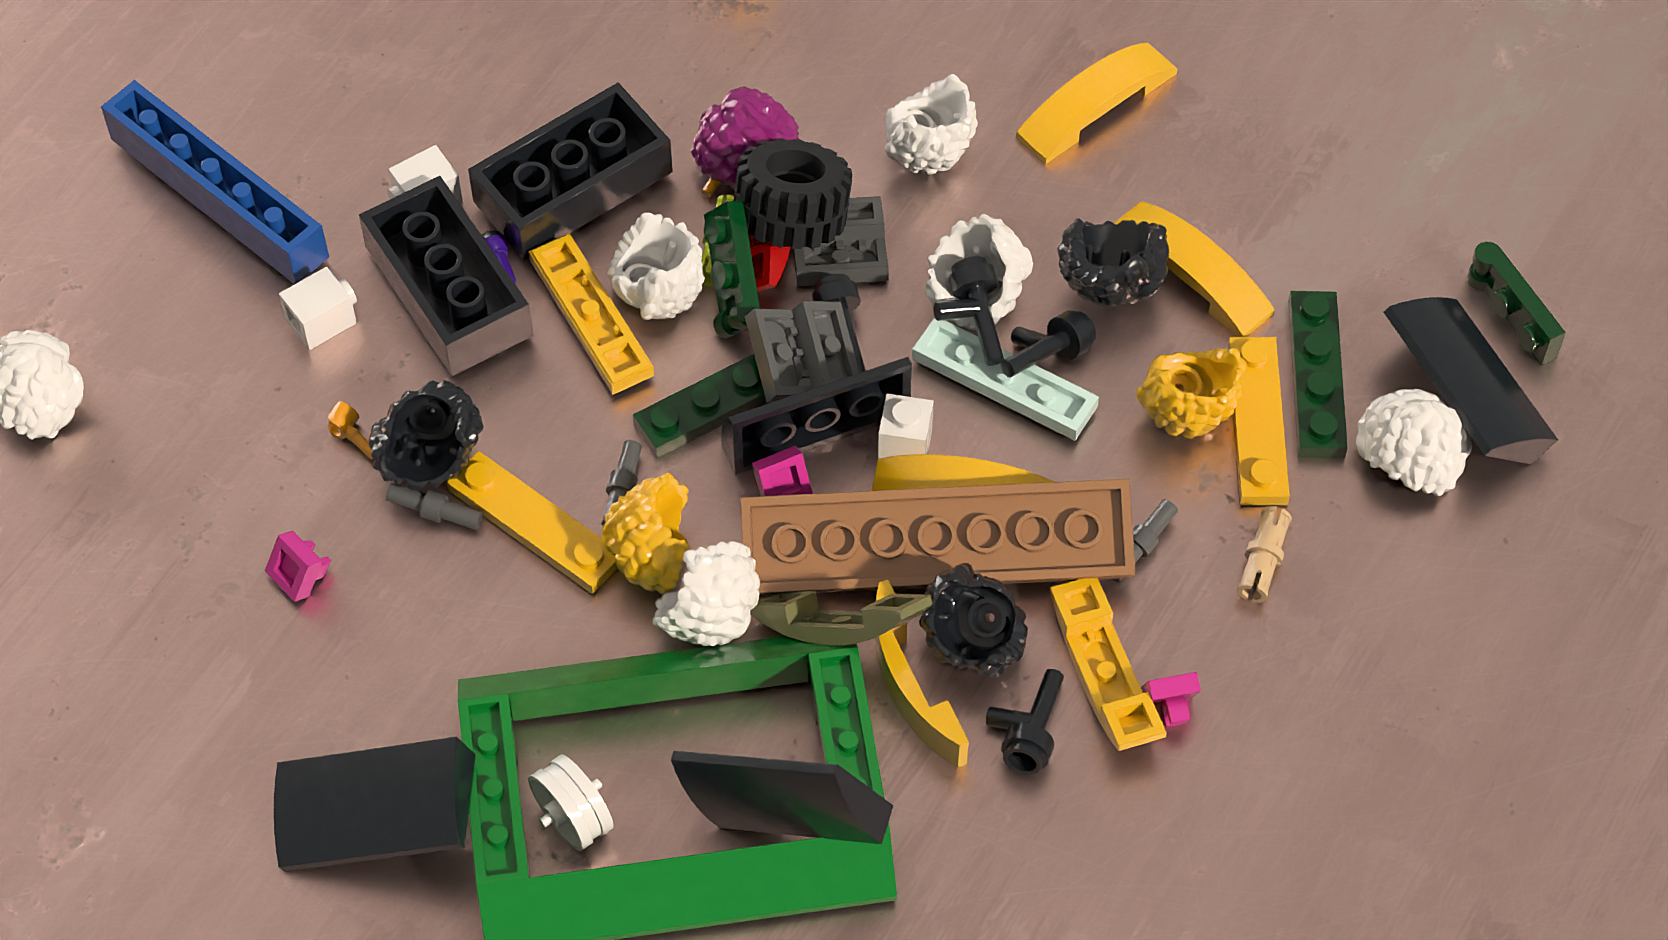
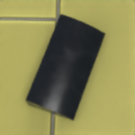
(1472, 378)
(814, 415)
(782, 797)
(372, 803)

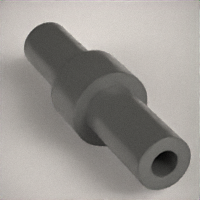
(624, 477)
(434, 506)
(1146, 534)

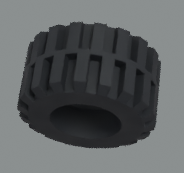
(793, 192)

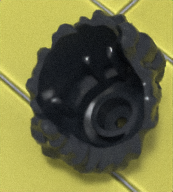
(1114, 261)
(426, 436)
(961, 626)

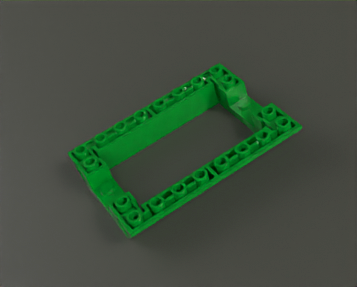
(675, 890)

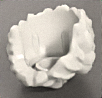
(931, 127)
(987, 239)
(657, 267)
(37, 384)
(1414, 440)
(714, 598)

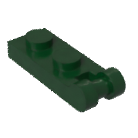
(731, 267)
(1516, 302)

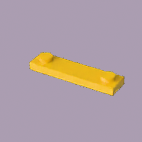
(591, 314)
(1260, 425)
(534, 522)

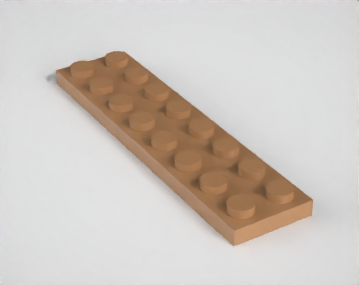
(916, 533)

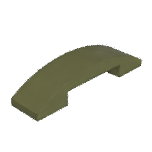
(800, 618)

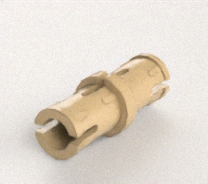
(1264, 554)

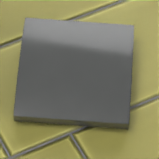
(856, 252)
(800, 347)

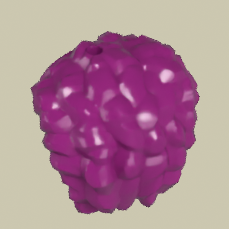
(734, 126)

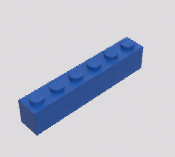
(215, 182)

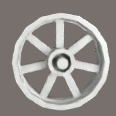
(570, 802)

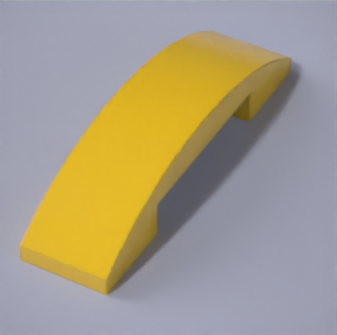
(1090, 95)
(1209, 271)
(942, 471)
(1103, 666)
(933, 725)

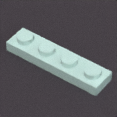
(1031, 392)

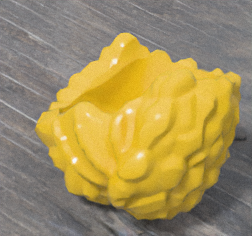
(1192, 390)
(646, 533)

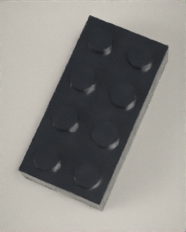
(571, 170)
(446, 275)

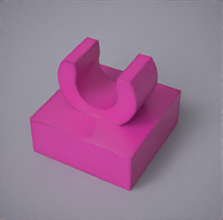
(782, 474)
(295, 565)
(1172, 695)

